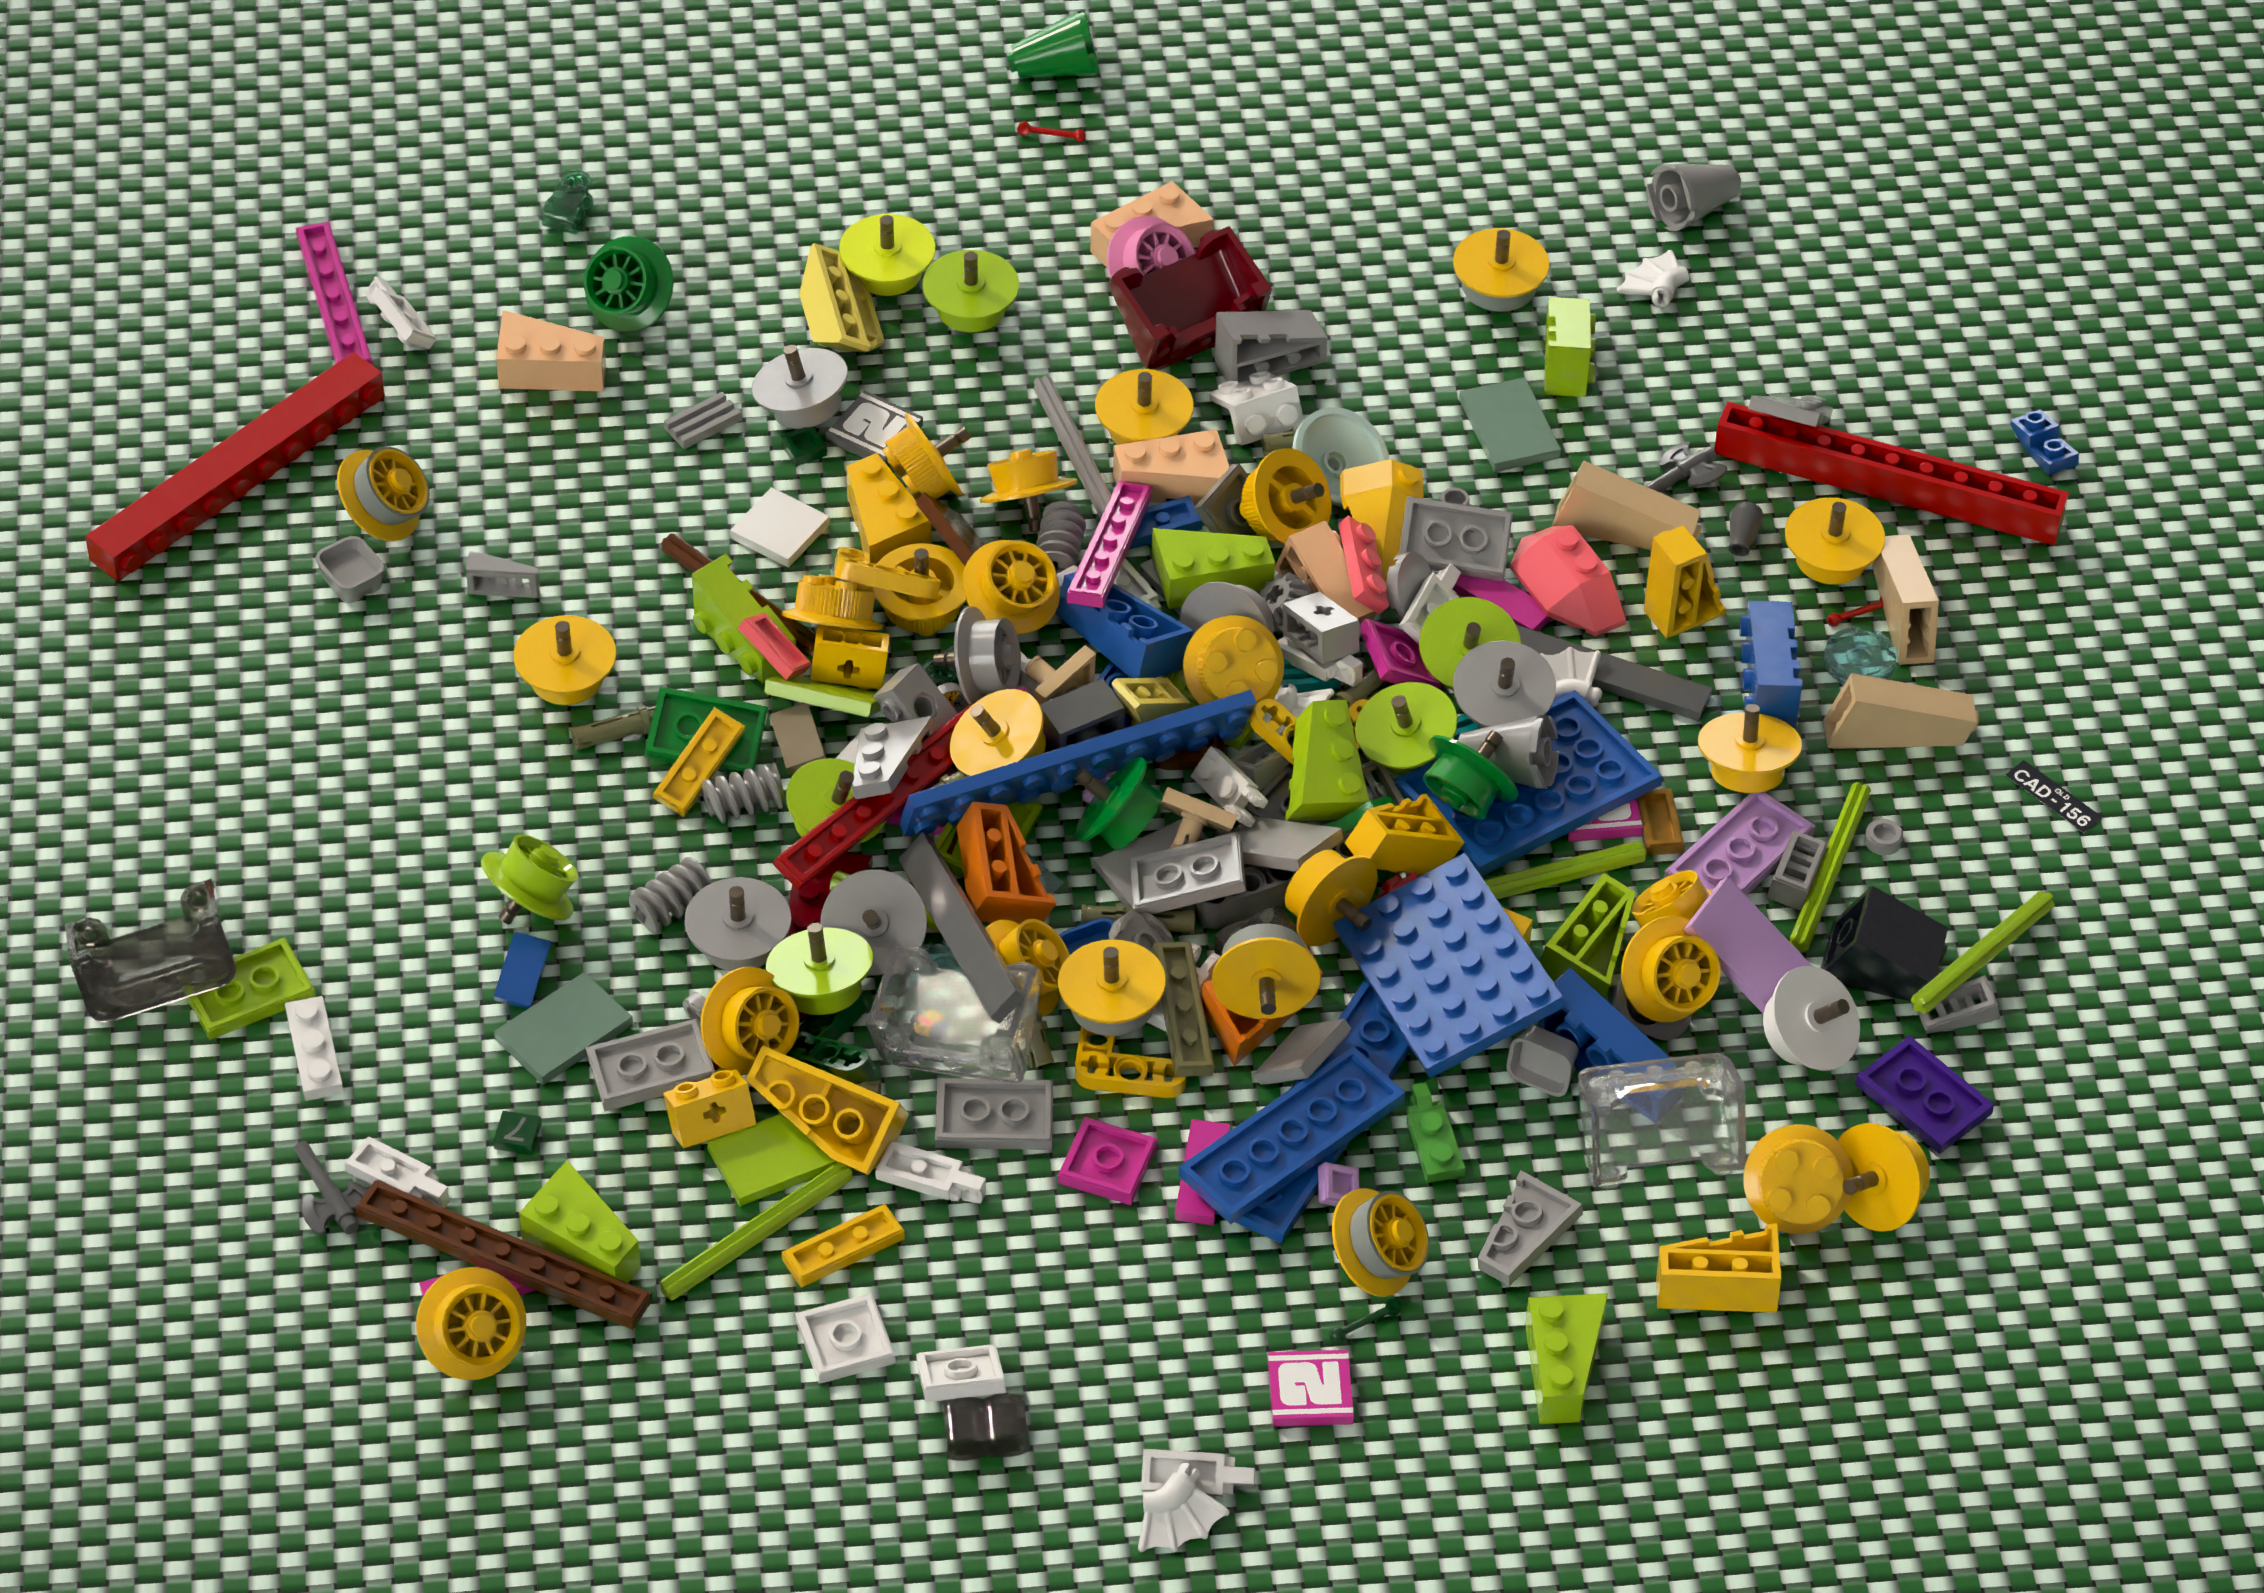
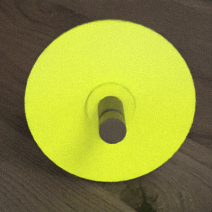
(887, 252)

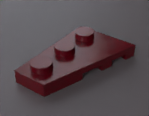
(808, 902)

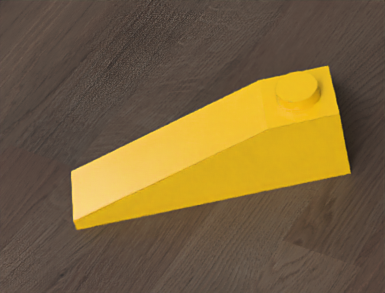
(1378, 497)
(832, 1112)

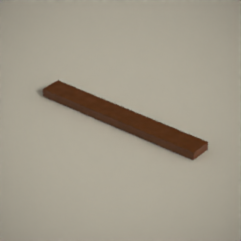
(504, 1254)

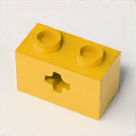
(850, 657)
(709, 1108)

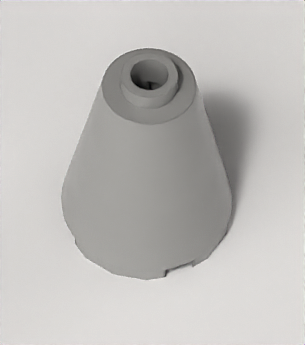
(1689, 192)
(1524, 751)

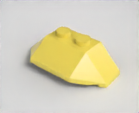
(838, 304)

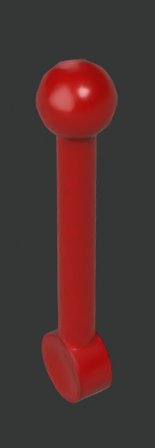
(1024, 128)
(1835, 619)

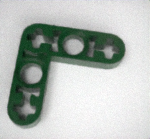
(824, 1044)

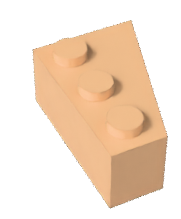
(1166, 203)
(548, 356)
(1173, 464)
(1320, 561)

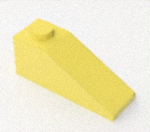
(1149, 698)

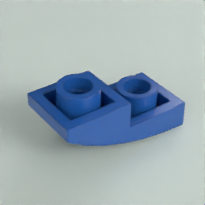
(2042, 442)
(522, 970)

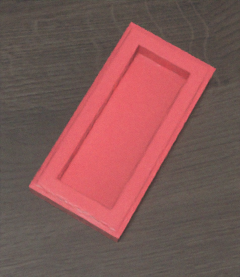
(774, 646)

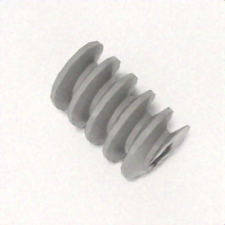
(1061, 534)
(743, 792)
(668, 894)

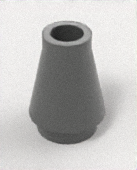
(1745, 524)

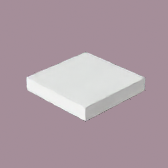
(779, 527)
(845, 1338)
(960, 1373)

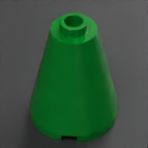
(1056, 50)

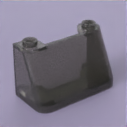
(153, 963)

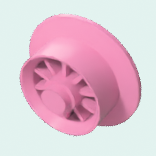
(1146, 245)

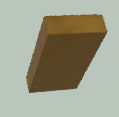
(1660, 823)

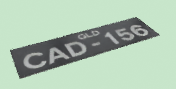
(2053, 796)

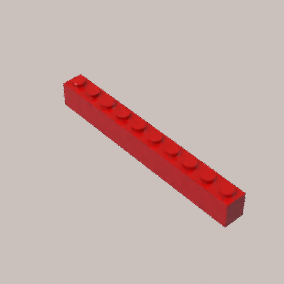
(234, 466)
(1892, 473)

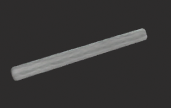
(1073, 443)

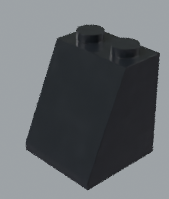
(1884, 946)

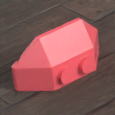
(1568, 580)

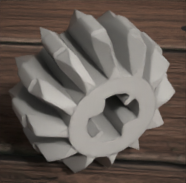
(1281, 590)

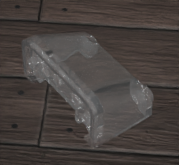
(938, 1025)
(1662, 1116)

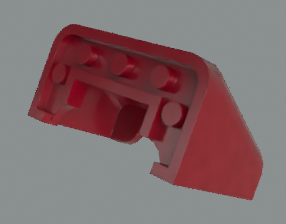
(1176, 306)

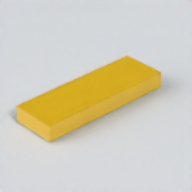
(699, 761)
(843, 1245)

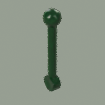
(1391, 1308)

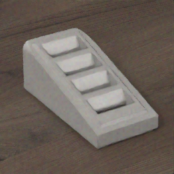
(491, 577)
(1261, 763)
(1791, 890)
(1973, 1015)

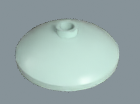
(1341, 440)

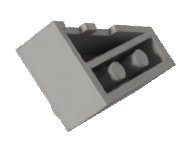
(1267, 342)

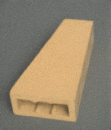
(1621, 510)
(1907, 600)
(1897, 714)

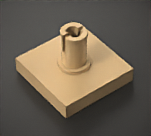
(1070, 676)
(1194, 816)

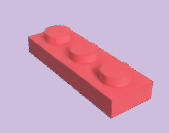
(1363, 564)

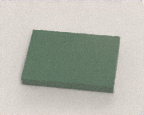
(1509, 424)
(561, 1025)

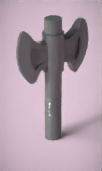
(1687, 465)
(333, 1204)

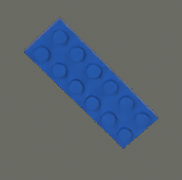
(1291, 1134)

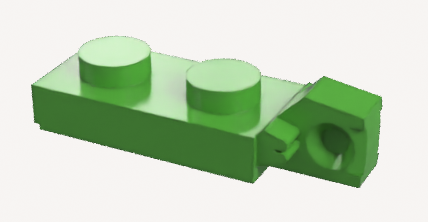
(1433, 1137)

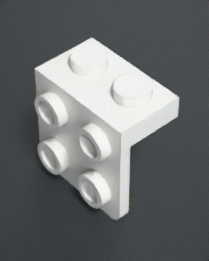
(1260, 405)

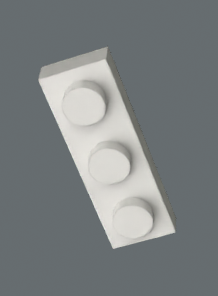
(314, 1048)

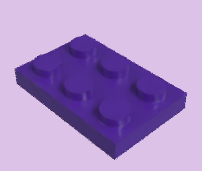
(1924, 1094)

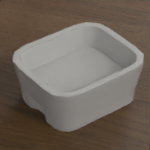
(350, 568)
(1542, 1060)

